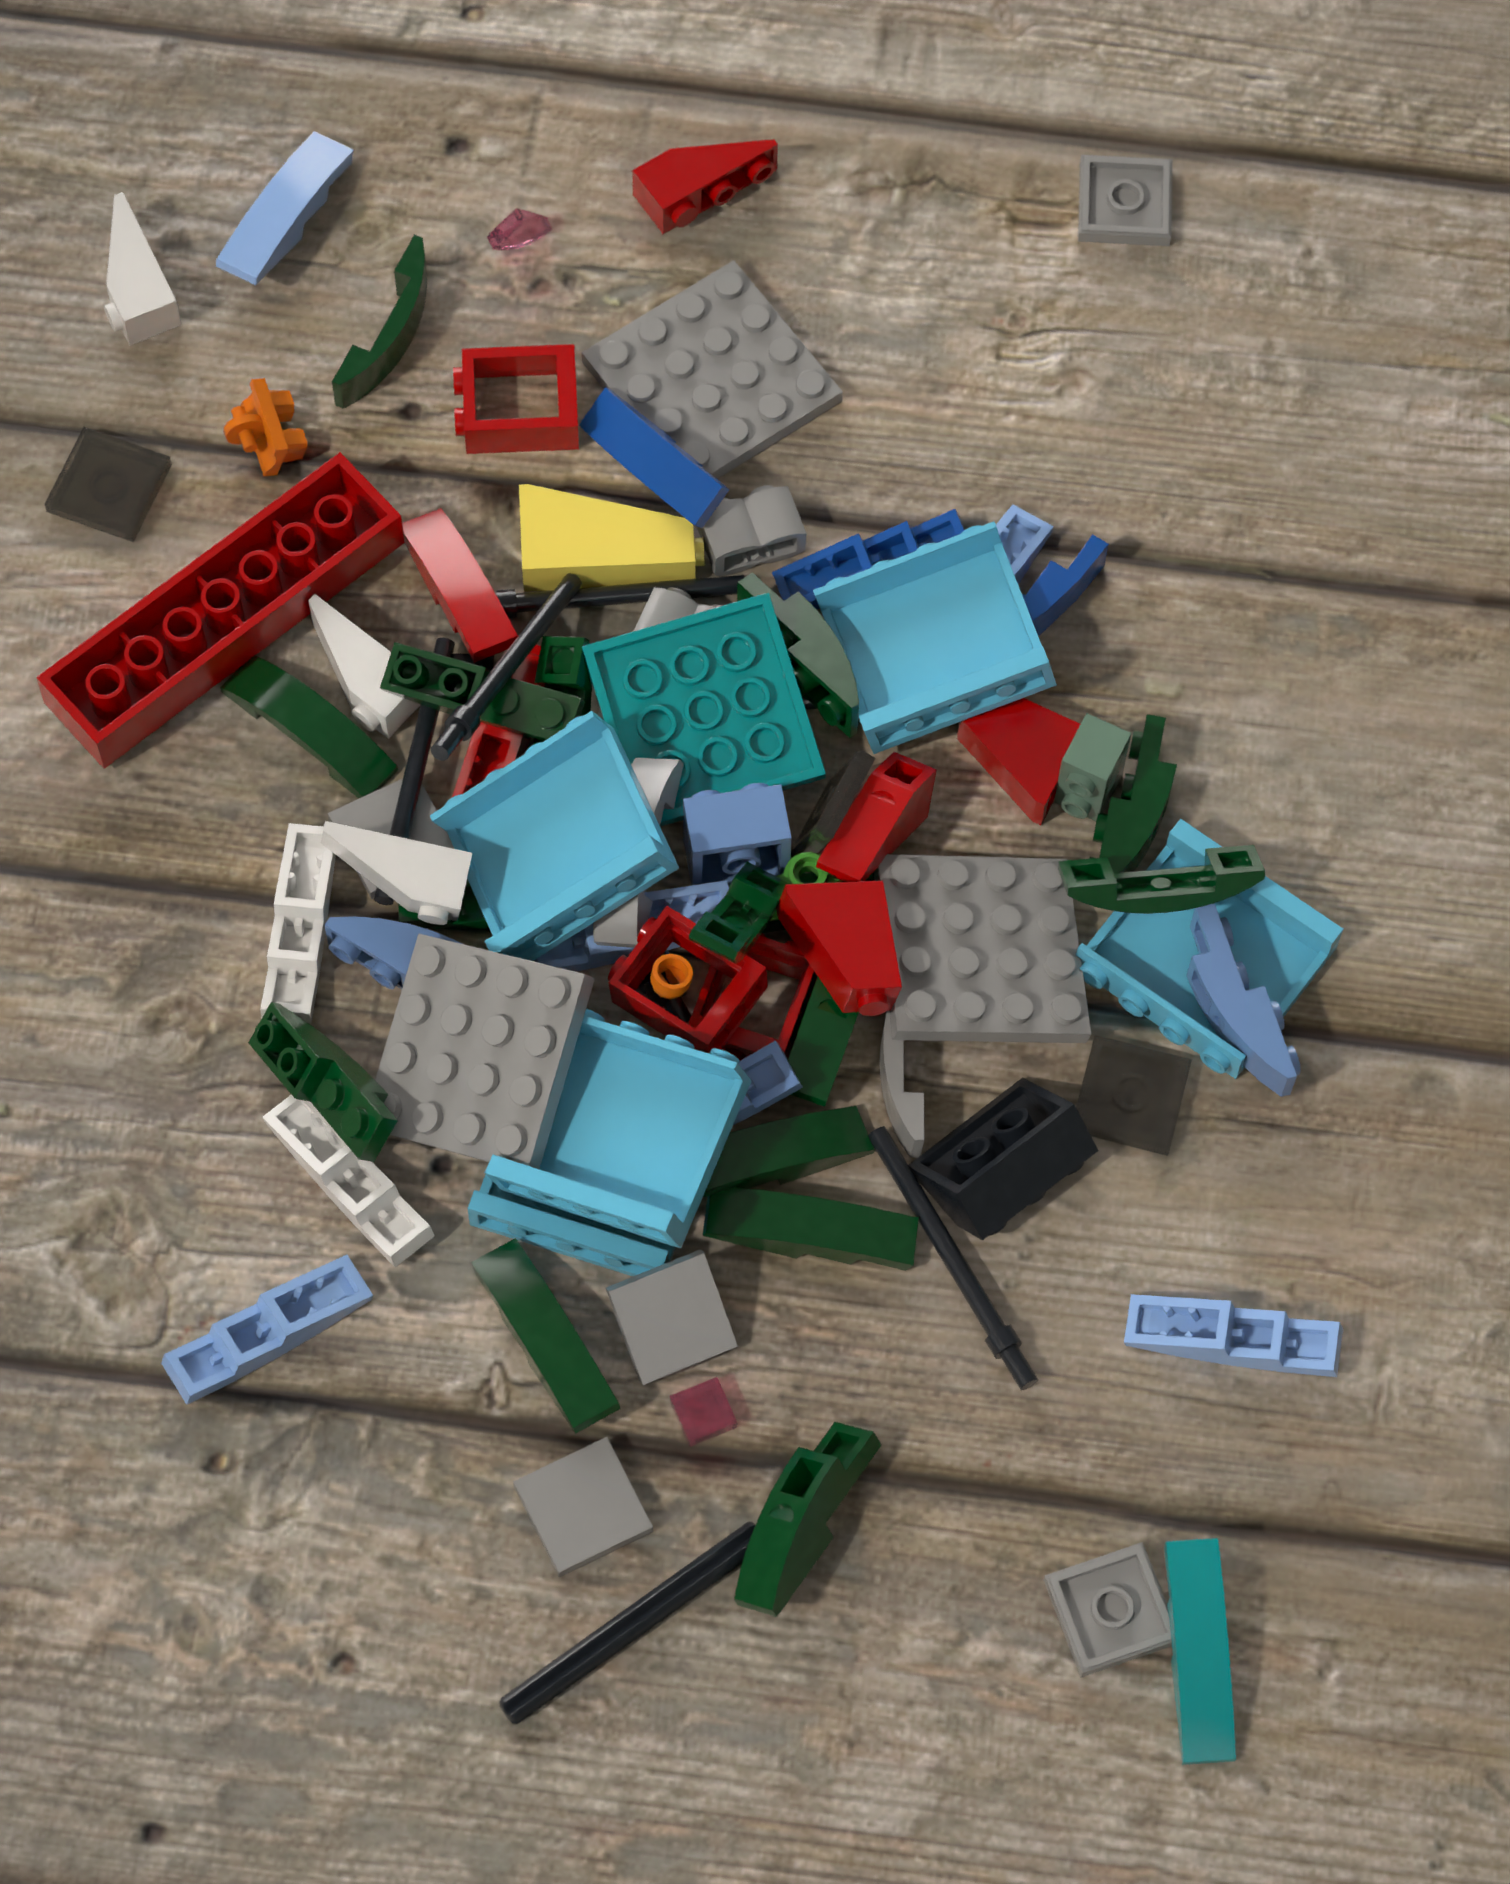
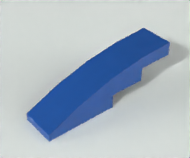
(653, 458)
(857, 555)
(1061, 587)

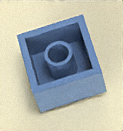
(735, 829)

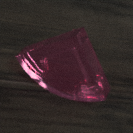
(519, 230)

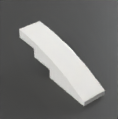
(299, 921)
(351, 1183)

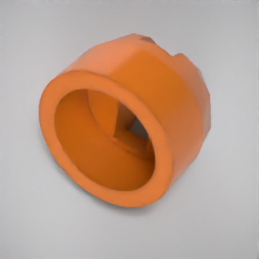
(678, 972)

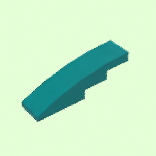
(1200, 1651)

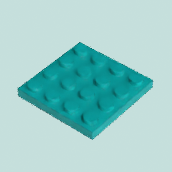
(709, 695)

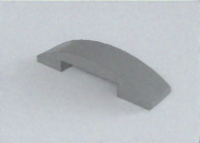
(660, 784)
(902, 1107)

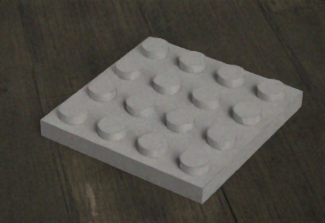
(715, 371)
(984, 950)
(481, 1050)

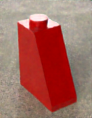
(1021, 751)
(846, 941)

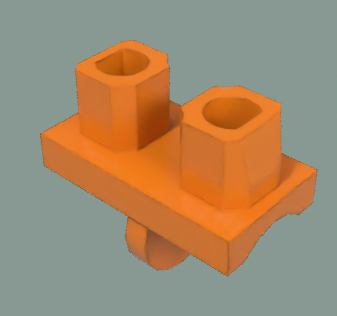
(259, 428)

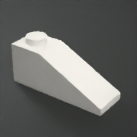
(135, 283)
(360, 668)
(411, 872)

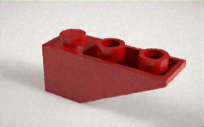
(695, 178)
(880, 819)

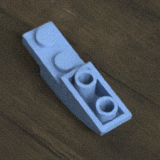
(376, 944)
(1236, 1013)

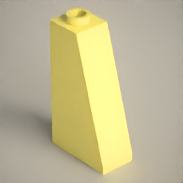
(601, 541)

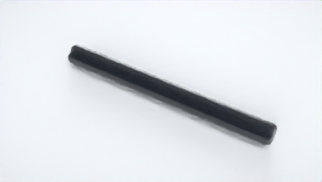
(627, 1626)

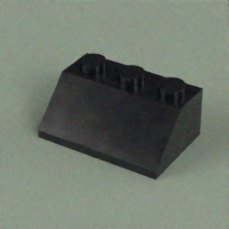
(1004, 1157)

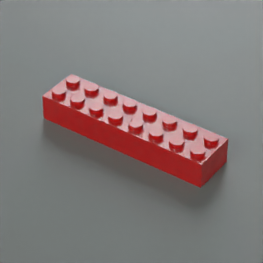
(221, 610)

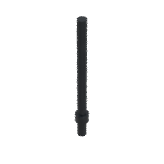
(618, 594)
(466, 718)
(415, 767)
(1001, 1338)

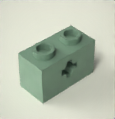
(1092, 768)

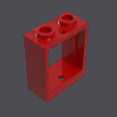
(517, 433)
(776, 957)
(725, 1015)

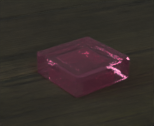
(703, 1411)

